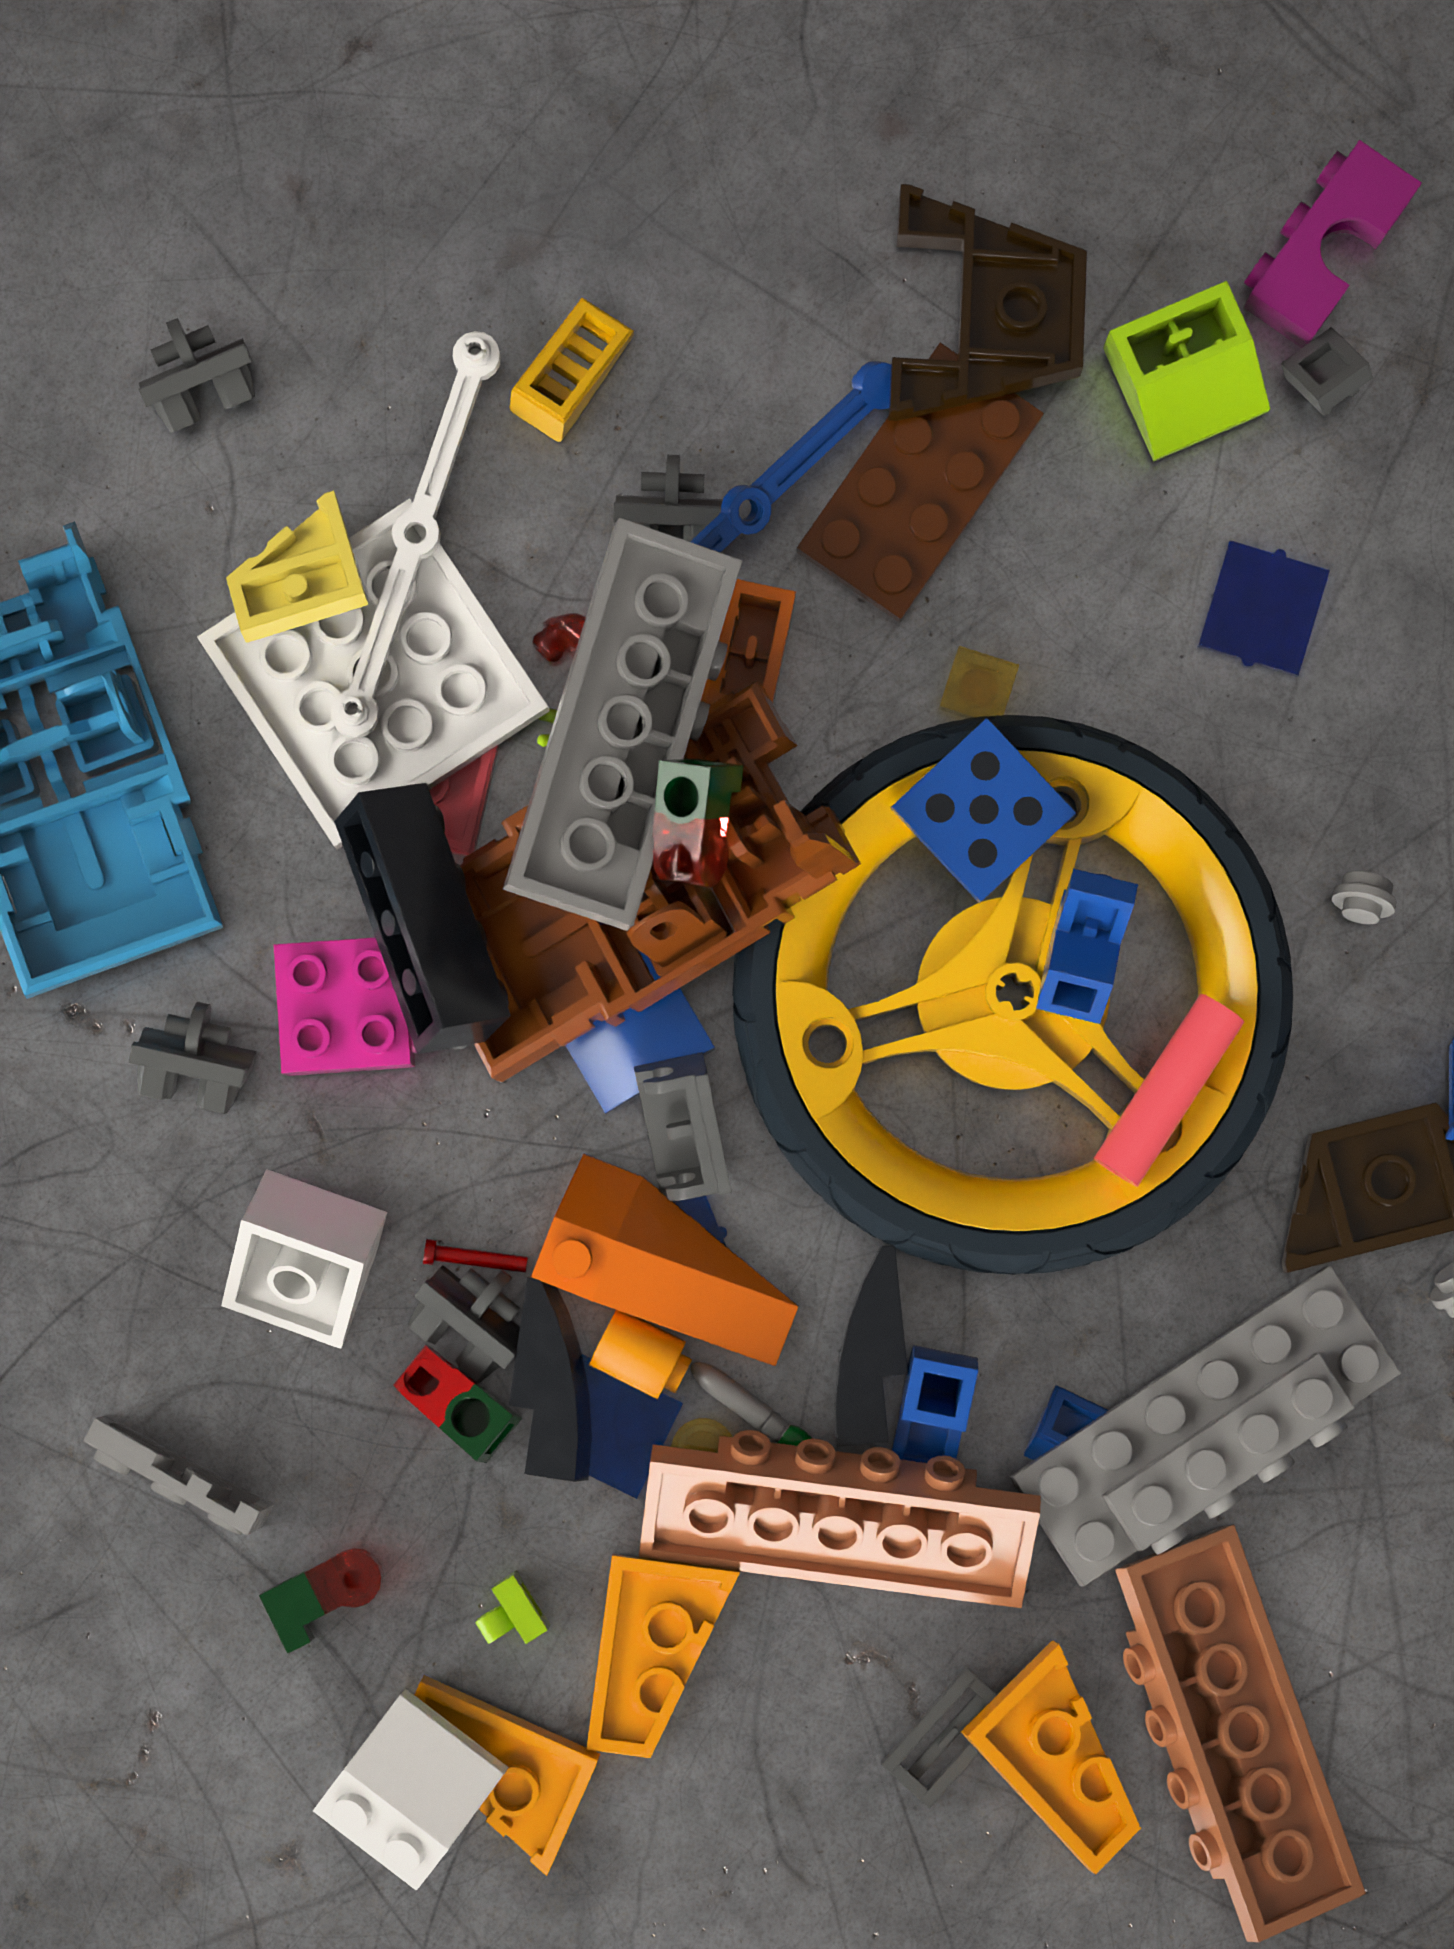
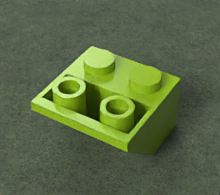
(1188, 370)

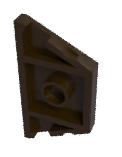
(1372, 1187)

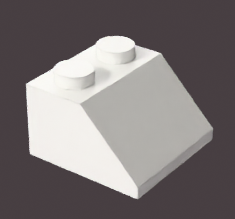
(303, 1258)
(410, 1789)

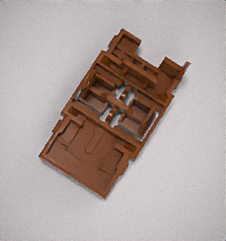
(577, 970)

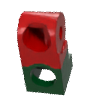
(457, 1404)

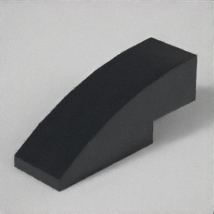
(870, 1350)
(554, 1383)

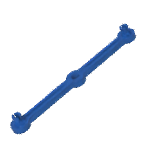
(869, 392)

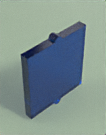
(1263, 608)
(624, 1429)

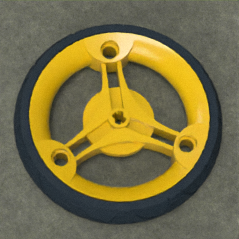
(1056, 1217)

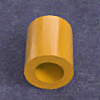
(641, 1355)

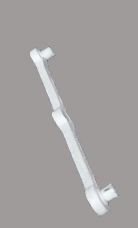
(355, 710)

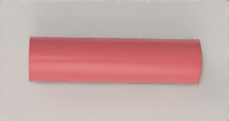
(1169, 1090)

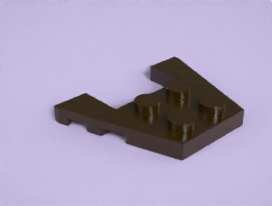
(1016, 309)

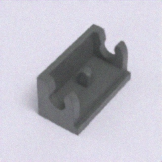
(682, 1127)

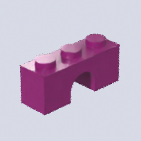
(1359, 198)

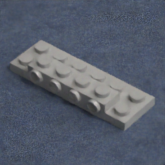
(622, 710)
(1208, 1428)

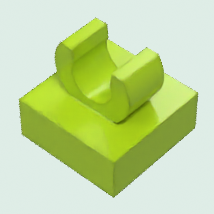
(515, 1610)

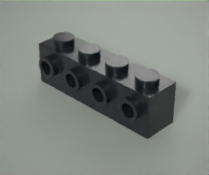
(422, 917)

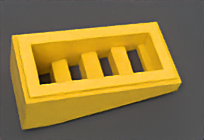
(541, 411)

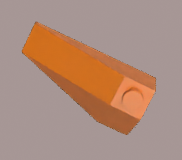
(650, 1259)

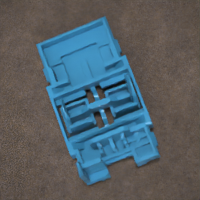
(96, 868)

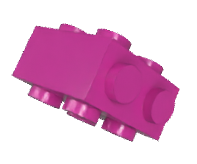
(338, 1009)

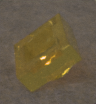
(978, 684)

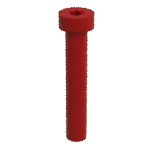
(472, 1257)

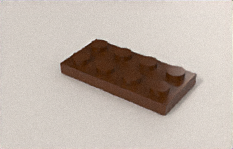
(916, 496)

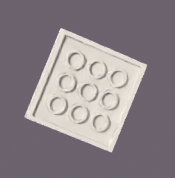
(440, 699)

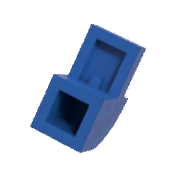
(1086, 945)
(934, 1404)

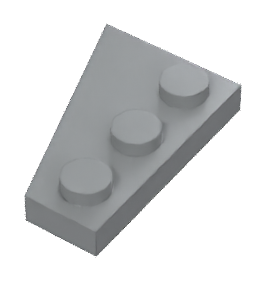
(177, 1476)

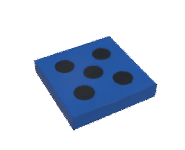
(983, 810)

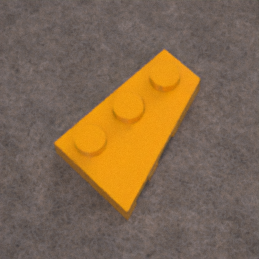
(648, 1646)
(1049, 1753)
(543, 1777)

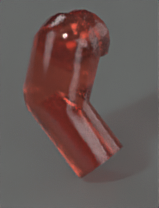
(559, 635)

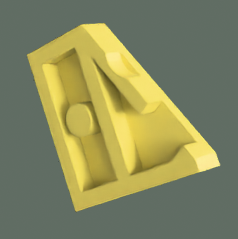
(298, 576)

